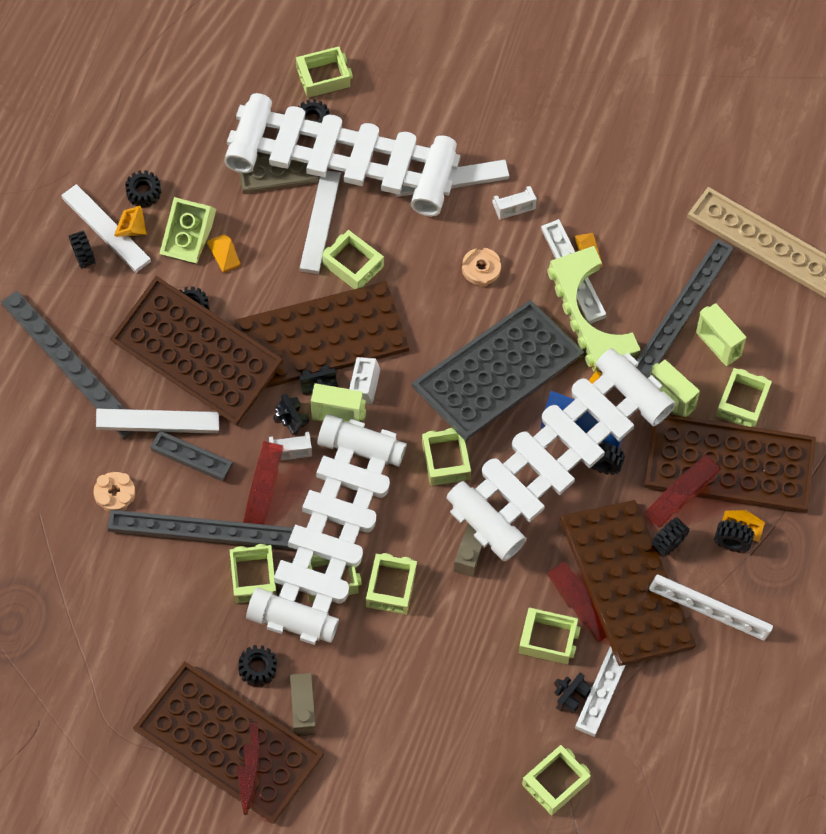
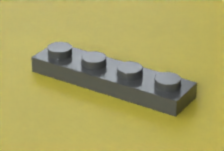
(191, 456)

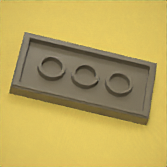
(271, 177)

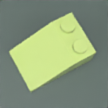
(187, 230)

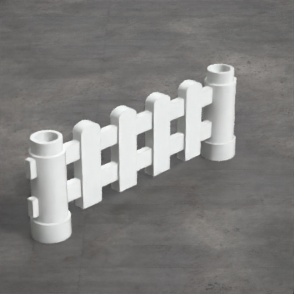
(429, 185)
(495, 526)
(314, 622)

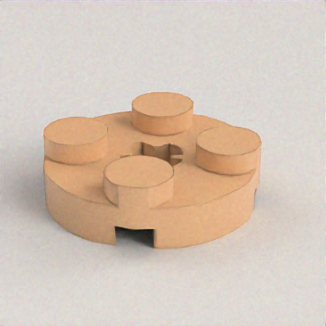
(478, 276)
(112, 480)

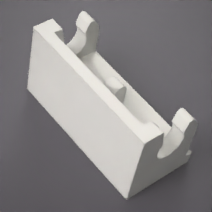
(515, 203)
(366, 377)
(295, 447)

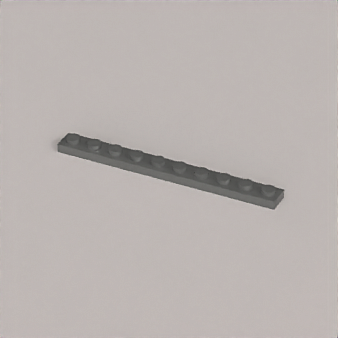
(684, 306)
(61, 355)
(199, 529)

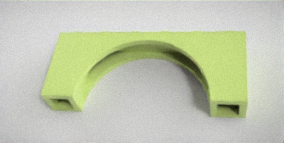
(568, 274)

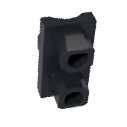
(325, 377)
(287, 414)
(577, 686)

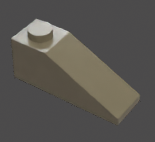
(468, 553)
(303, 704)

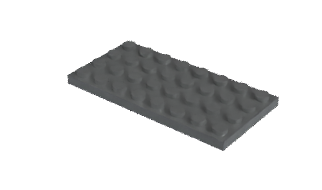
(497, 370)

